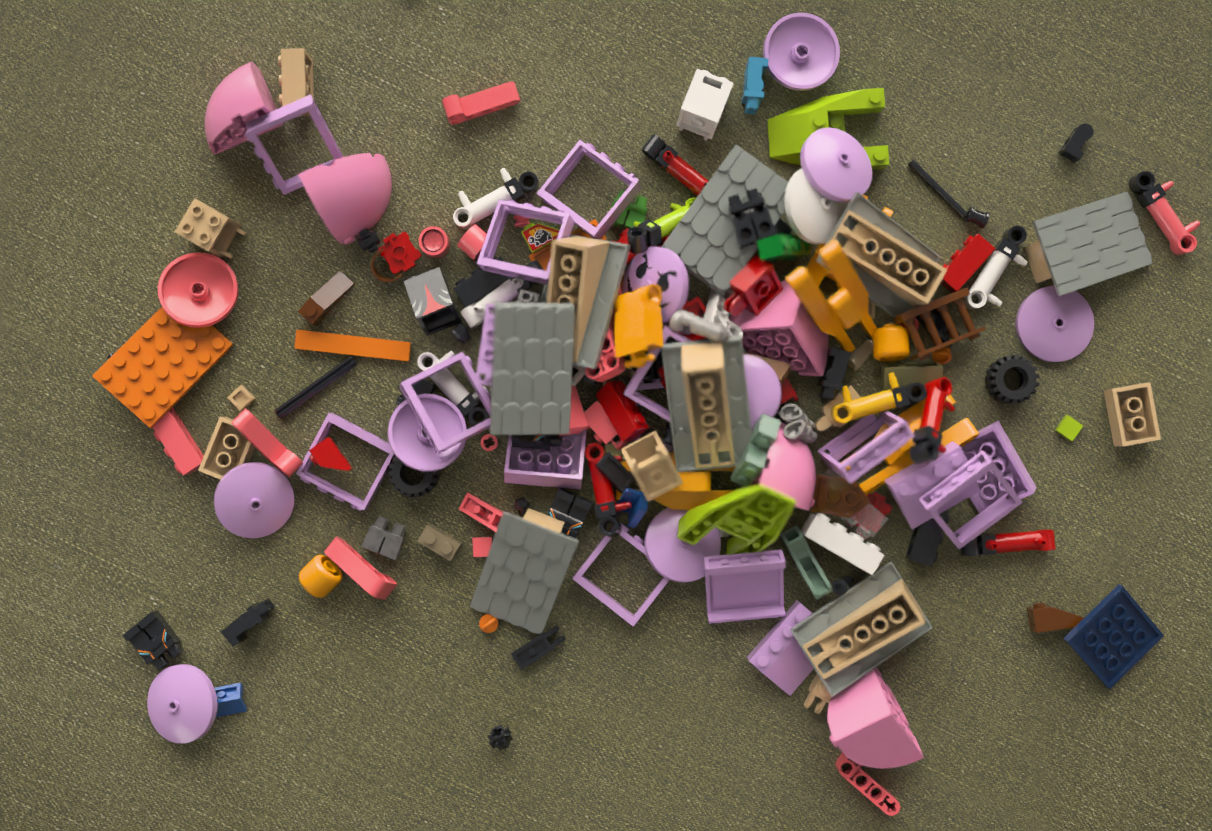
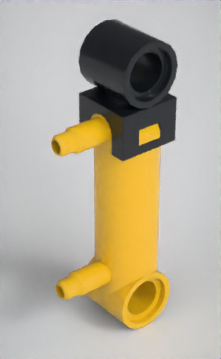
(878, 402)

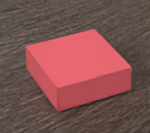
(481, 546)

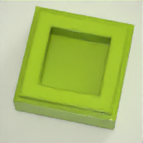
(1069, 428)

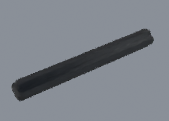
(315, 387)

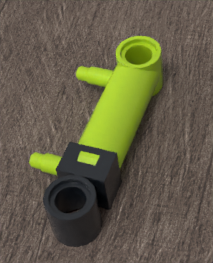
(651, 232)

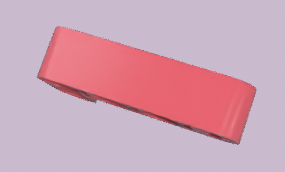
(480, 103)
(606, 360)
(266, 443)
(359, 569)
(867, 785)

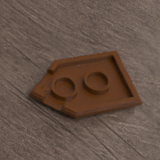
(838, 496)

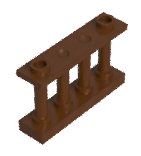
(941, 306)

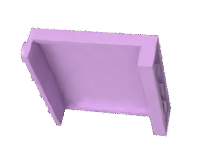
(745, 586)

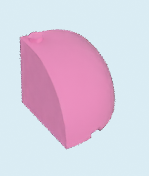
(233, 104)
(350, 193)
(785, 334)
(789, 470)
(871, 725)

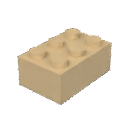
(295, 76)
(1132, 414)
(225, 450)

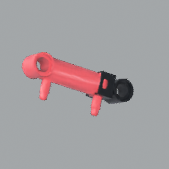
(1153, 199)

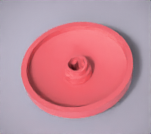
(198, 290)

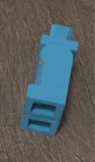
(753, 84)

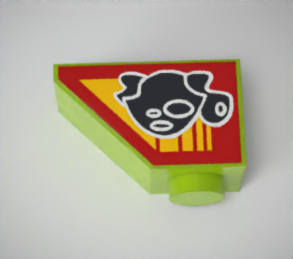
(539, 236)

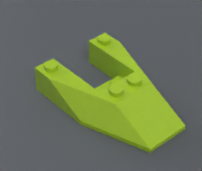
(791, 129)
(750, 514)

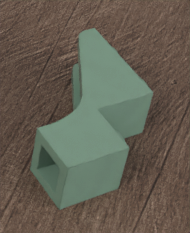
(755, 454)
(806, 562)

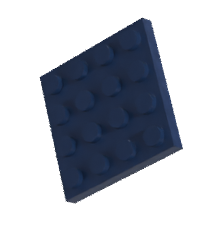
(1114, 636)

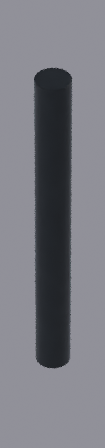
(937, 188)

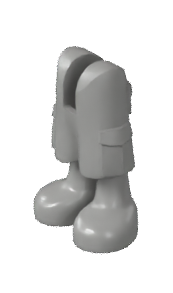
(690, 323)
(800, 425)

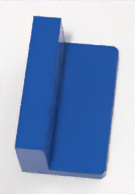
(638, 508)
(230, 699)

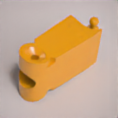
(638, 325)

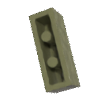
(910, 373)

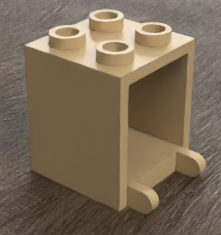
(208, 228)
(651, 466)

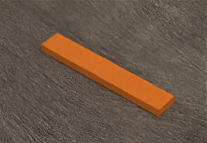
(352, 345)

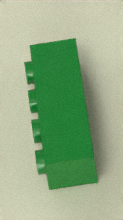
(783, 248)

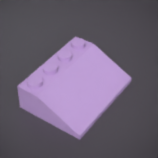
(1000, 450)
(552, 468)
(918, 479)
(780, 654)

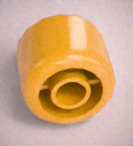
(891, 343)
(320, 576)

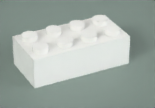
(845, 545)

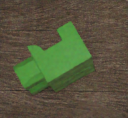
(636, 212)

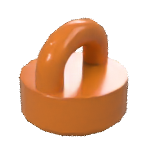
(942, 355)
(488, 623)

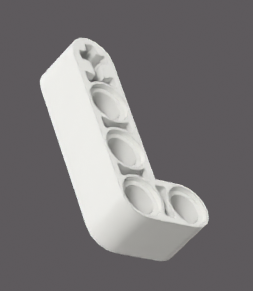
(716, 313)

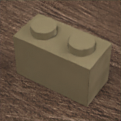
(439, 542)

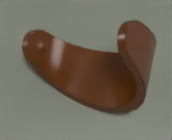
(377, 275)

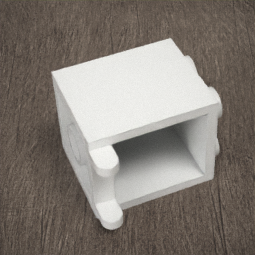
(704, 104)

